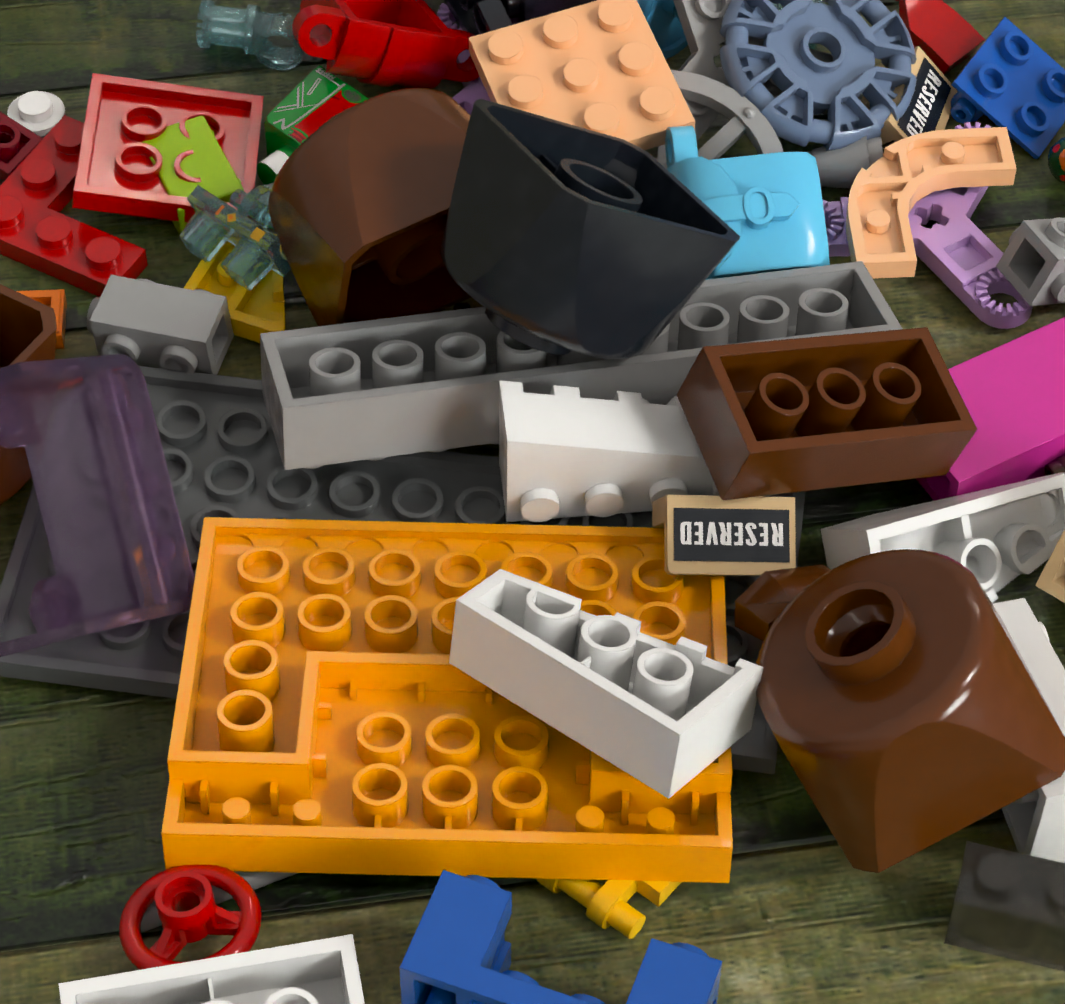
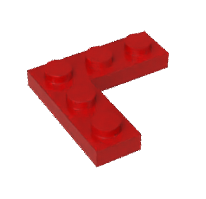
(50, 241)

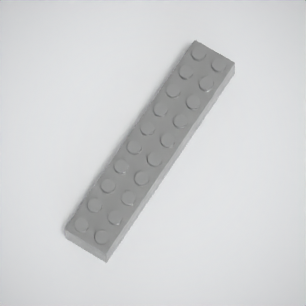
(436, 375)

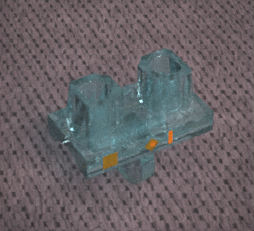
(246, 228)

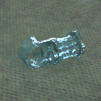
(249, 31)

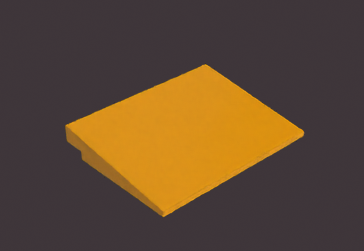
(346, 743)

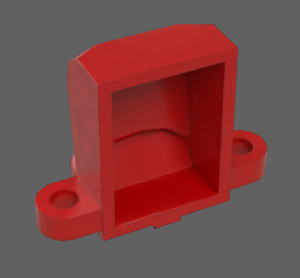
(383, 42)

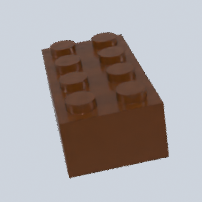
(824, 412)

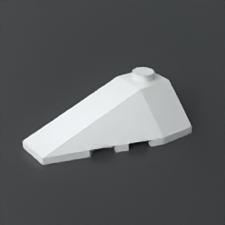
(987, 531)

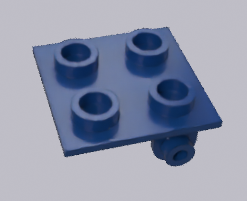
(1013, 87)

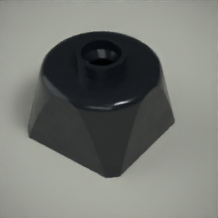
(574, 235)

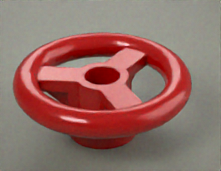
(189, 914)

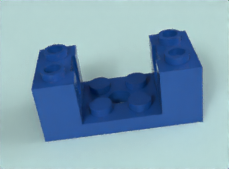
(464, 957)

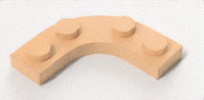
(909, 171)

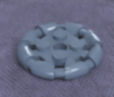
(815, 85)

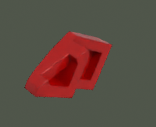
(939, 32)

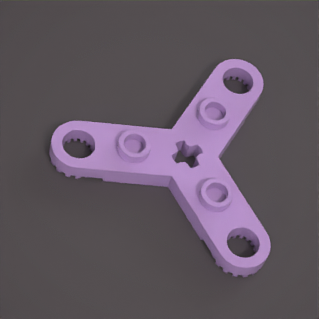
(951, 249)

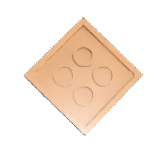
(586, 69)

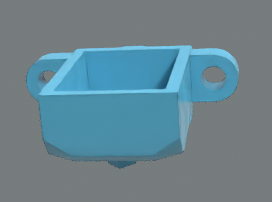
(763, 197)

